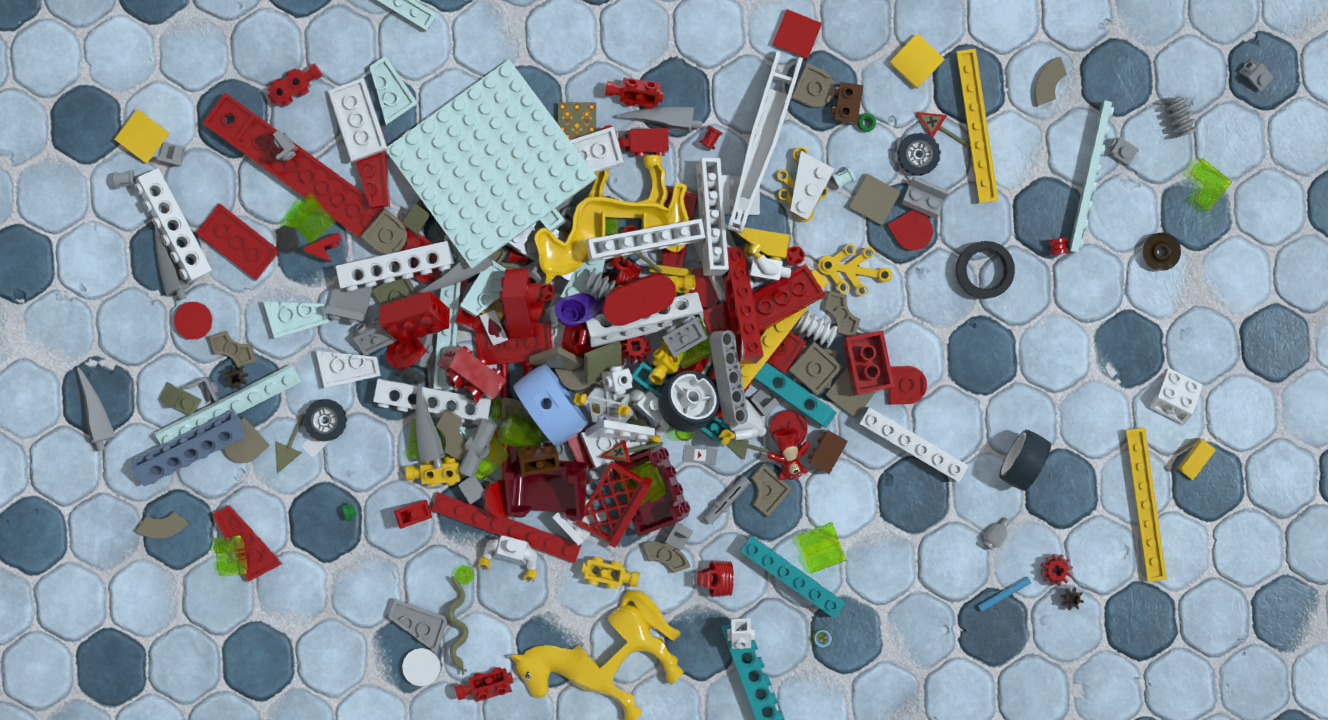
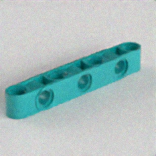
(795, 395)

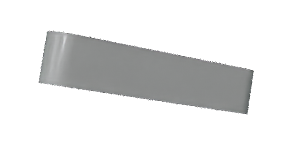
(728, 377)

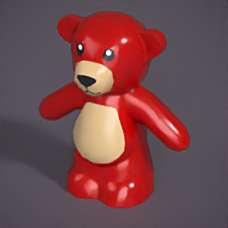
(787, 444)

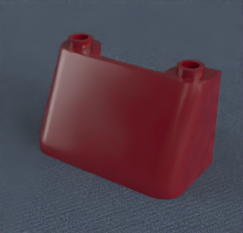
(547, 491)

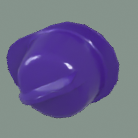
(576, 309)

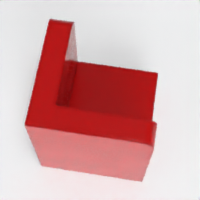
(468, 321)

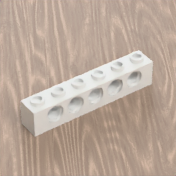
(155, 181)
(713, 216)
(645, 240)
(347, 271)
(601, 335)
(385, 387)
(913, 444)

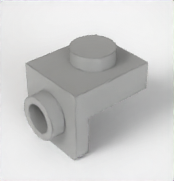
(1256, 74)

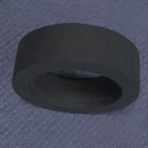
(1008, 265)

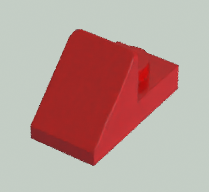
(319, 247)
(412, 514)

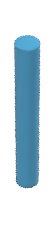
(1004, 594)

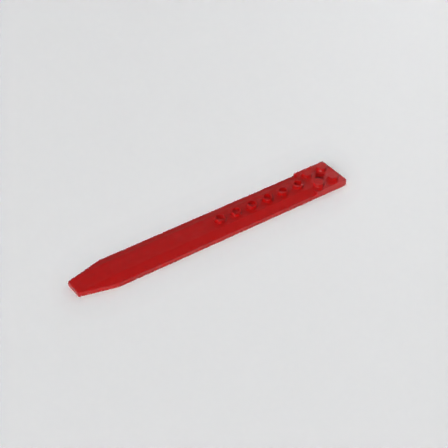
(306, 175)

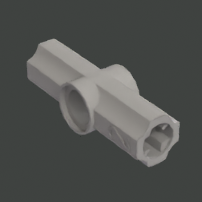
(477, 447)

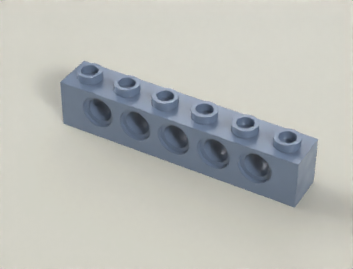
(194, 439)

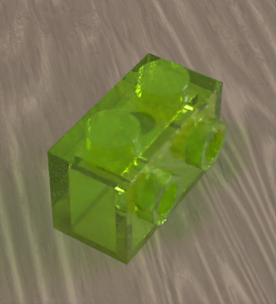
(519, 432)

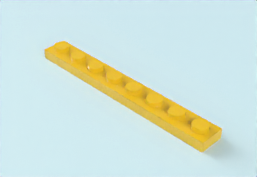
(977, 126)
(774, 336)
(1146, 504)

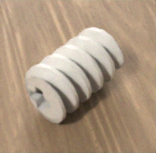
(817, 328)

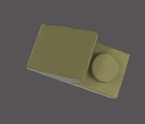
(417, 217)
(180, 399)

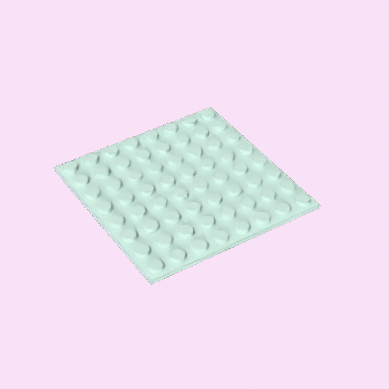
(490, 163)

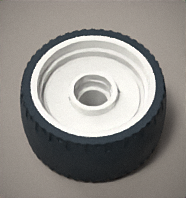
(688, 401)
(1025, 460)

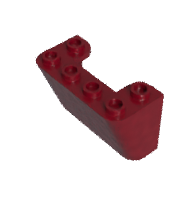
(668, 508)

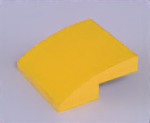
(916, 61)
(141, 136)

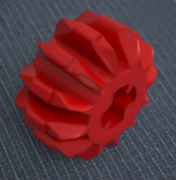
(642, 349)
(1059, 563)

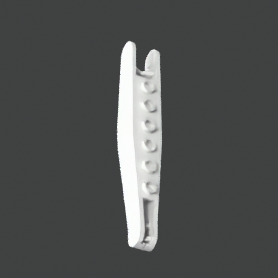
(762, 141)

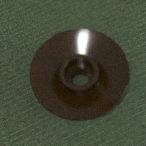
(1171, 250)

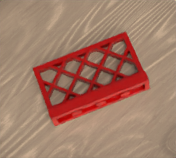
(630, 507)

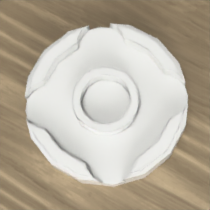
(421, 666)

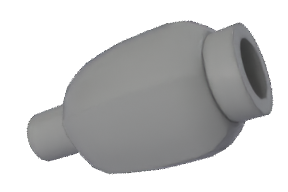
(996, 534)

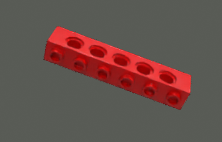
(742, 307)

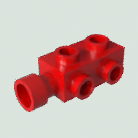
(289, 88)
(636, 92)
(486, 685)

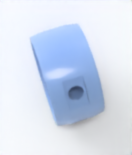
(550, 405)

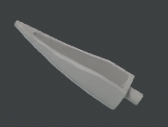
(669, 117)
(169, 270)
(458, 273)
(97, 420)
(428, 439)

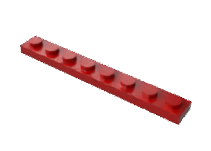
(507, 527)

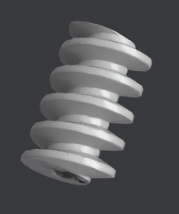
(1181, 116)
(599, 285)

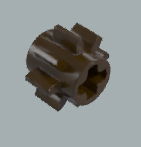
(237, 383)
(1066, 597)

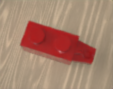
(646, 141)

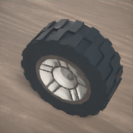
(929, 158)
(321, 409)

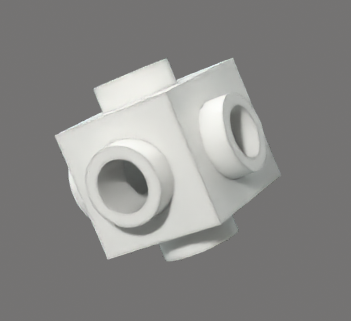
(617, 379)
(741, 633)

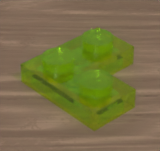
(1214, 184)

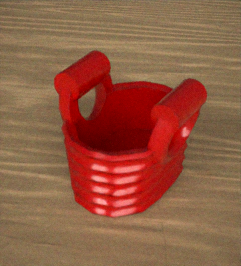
(626, 272)
(576, 340)
(722, 578)

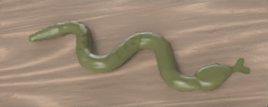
(456, 660)

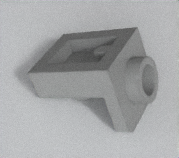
(1123, 150)

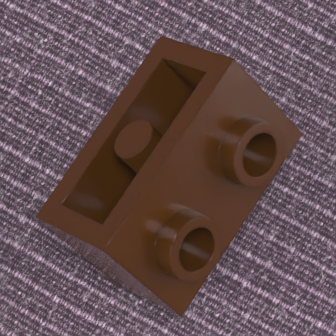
(848, 102)
(827, 451)
(537, 458)

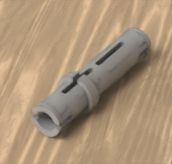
(711, 516)

